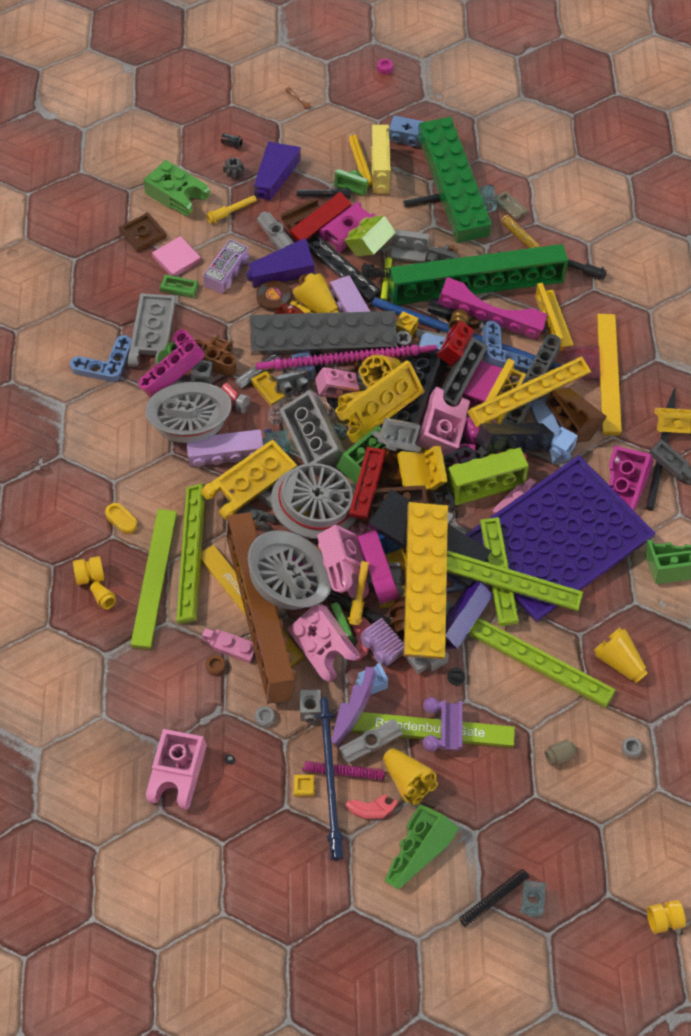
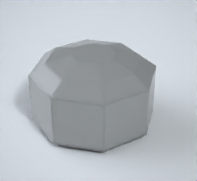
(631, 748)

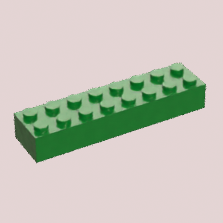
(454, 180)

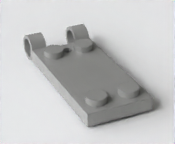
(151, 326)

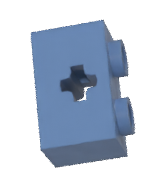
(404, 131)

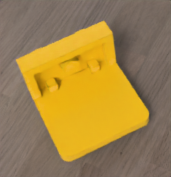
(423, 468)

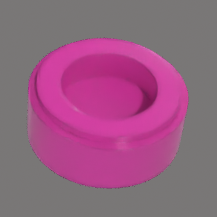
(385, 66)

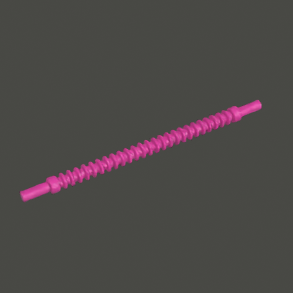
(414, 350)

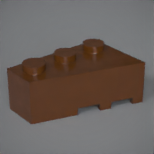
(575, 413)
(416, 494)

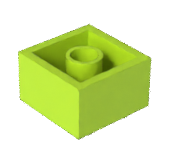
(369, 235)

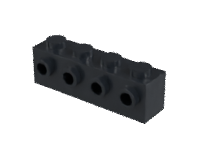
(513, 436)

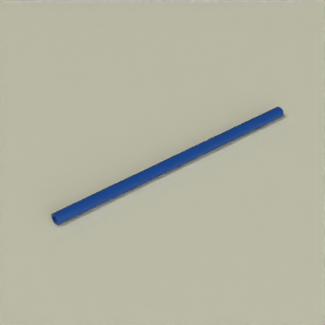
(434, 323)

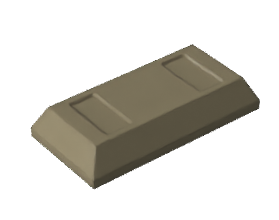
(511, 205)

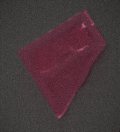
(591, 357)

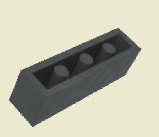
(463, 371)

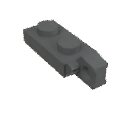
(672, 461)

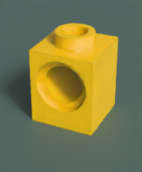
(407, 323)

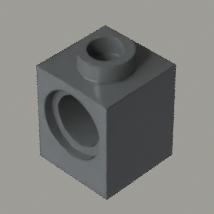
(202, 372)

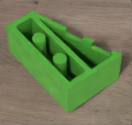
(352, 459)

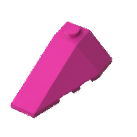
(629, 473)

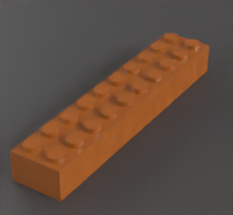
(260, 615)

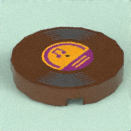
(273, 294)

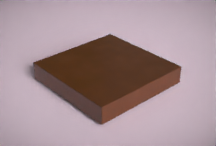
(142, 232)

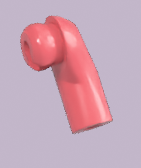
(231, 393)

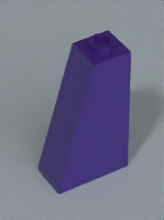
(275, 168)
(282, 265)

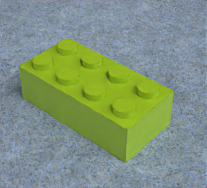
(487, 476)

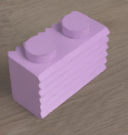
(382, 642)

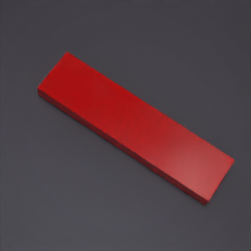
(320, 217)
(367, 483)

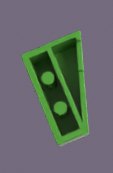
(668, 562)

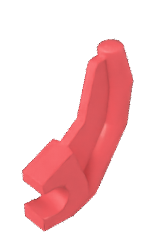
(358, 630)
(374, 810)

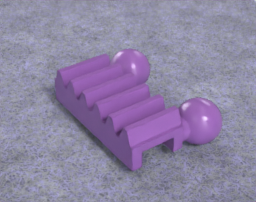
(450, 725)

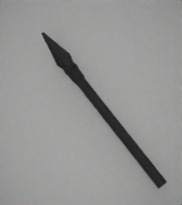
(658, 467)

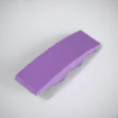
(350, 713)

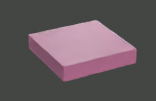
(176, 257)

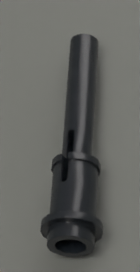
(320, 193)
(591, 270)

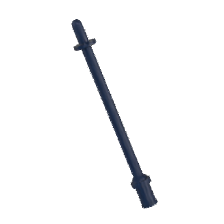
(335, 837)

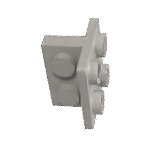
(410, 246)
(399, 435)

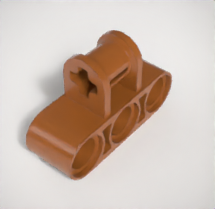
(219, 353)

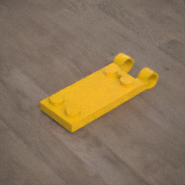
(381, 400)
(250, 477)

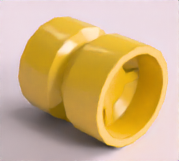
(88, 570)
(666, 916)

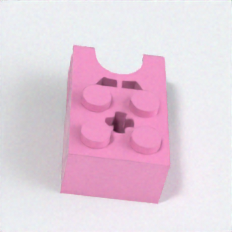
(442, 423)
(342, 559)
(322, 639)
(176, 772)

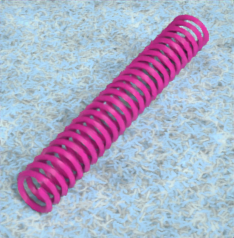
(380, 775)

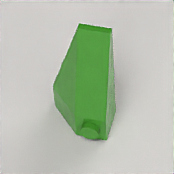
(426, 838)

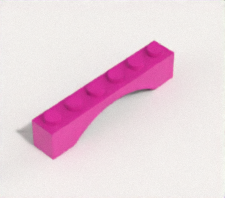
(525, 322)

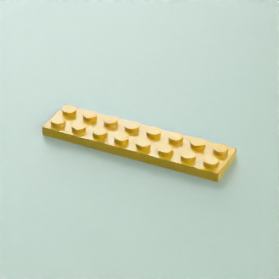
(426, 581)

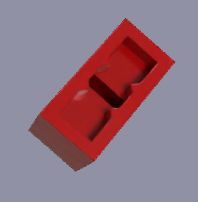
(455, 343)

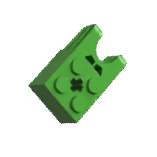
(174, 187)

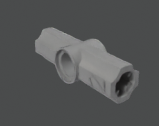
(274, 230)
(382, 735)

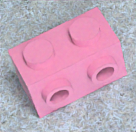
(335, 382)

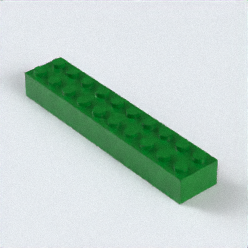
(479, 273)

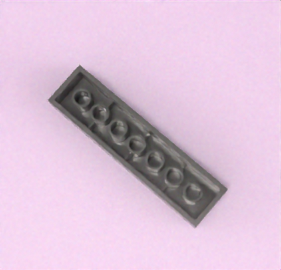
(322, 332)

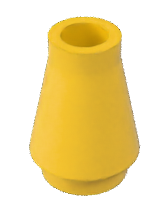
(103, 596)

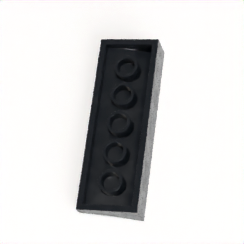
(429, 371)
(392, 523)

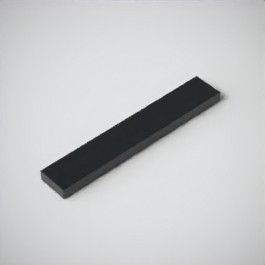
(342, 267)

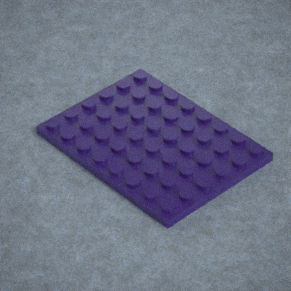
(567, 531)

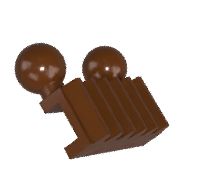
(297, 214)

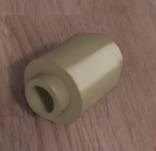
(560, 752)

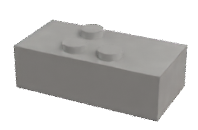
(312, 430)

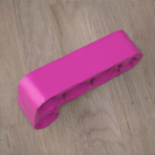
(174, 365)
(378, 567)

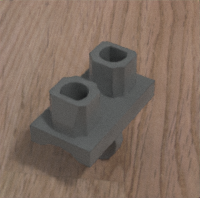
(438, 254)
(290, 380)

